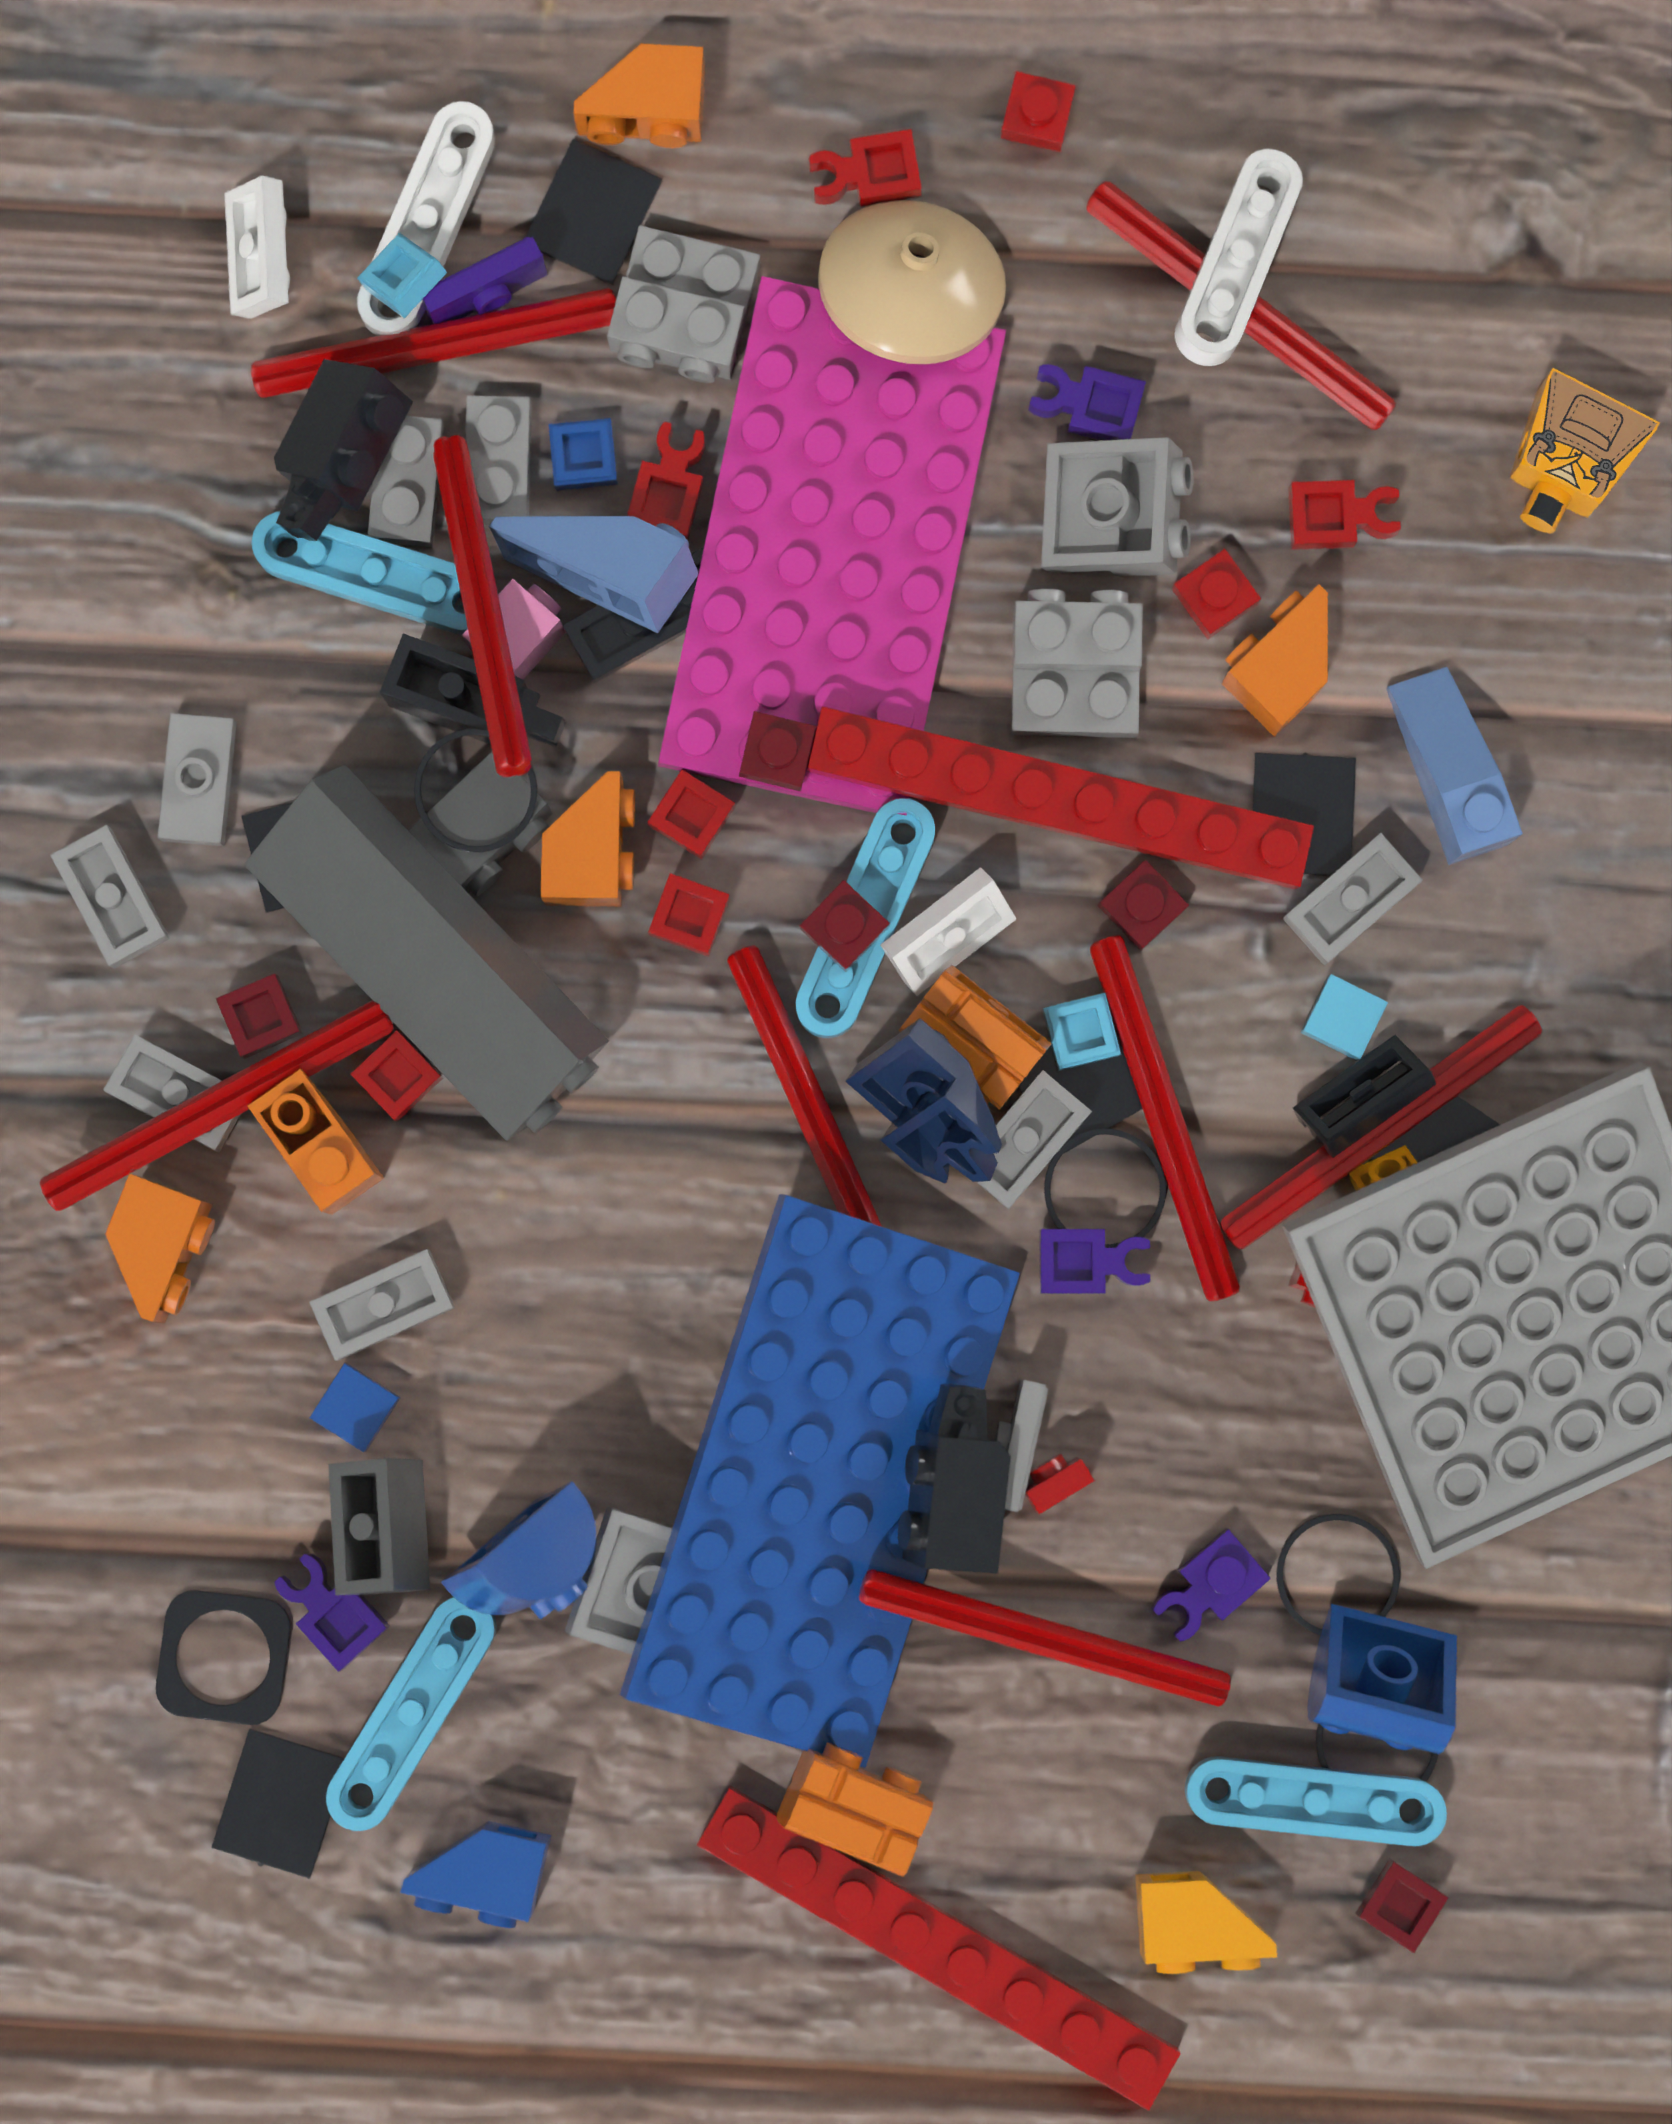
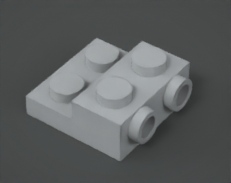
(683, 305)
(1115, 507)
(1076, 665)
(619, 1580)

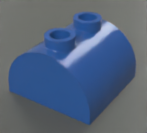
(532, 1559)
(1384, 1680)

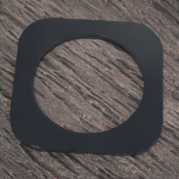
(172, 1691)

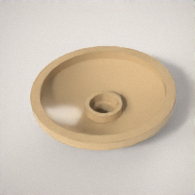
(905, 303)

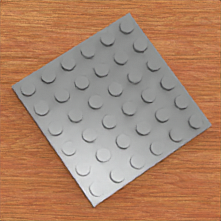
(1508, 1312)

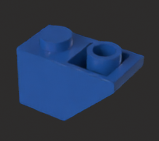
(486, 1871)

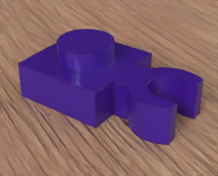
(1100, 405)
(1078, 1261)
(1218, 1579)
(335, 1624)

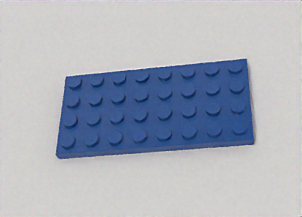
(808, 1480)

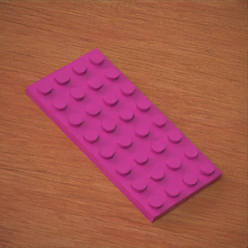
(827, 540)

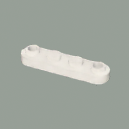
(434, 199)
(1238, 257)

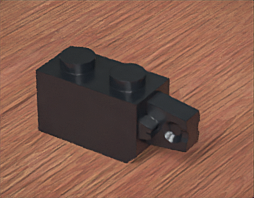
(337, 444)
(446, 692)
(955, 1488)

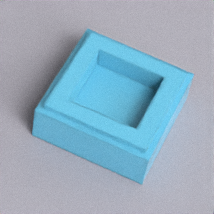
(402, 275)
(1344, 1017)
(1081, 1031)

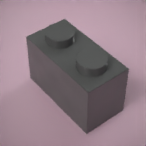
(480, 813)
(379, 1526)

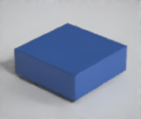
(583, 454)
(355, 1407)

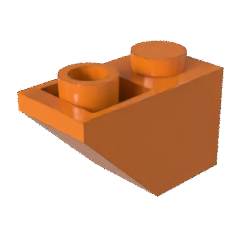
(646, 96)
(1287, 665)
(584, 848)
(315, 1143)
(154, 1241)

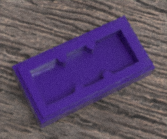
(487, 283)

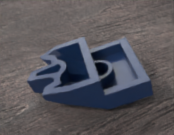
(932, 1105)

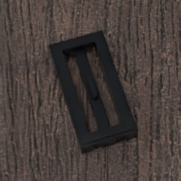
(1369, 1101)

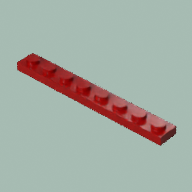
(1059, 798)
(941, 1949)

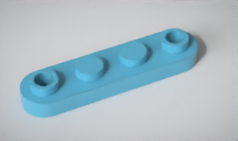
(366, 573)
(885, 879)
(409, 1716)
(1315, 1801)

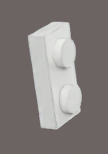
(256, 247)
(948, 931)

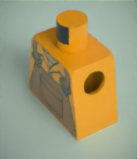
(1575, 449)

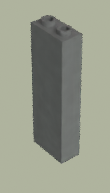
(427, 953)

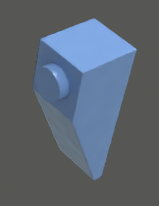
(605, 559)
(1453, 767)

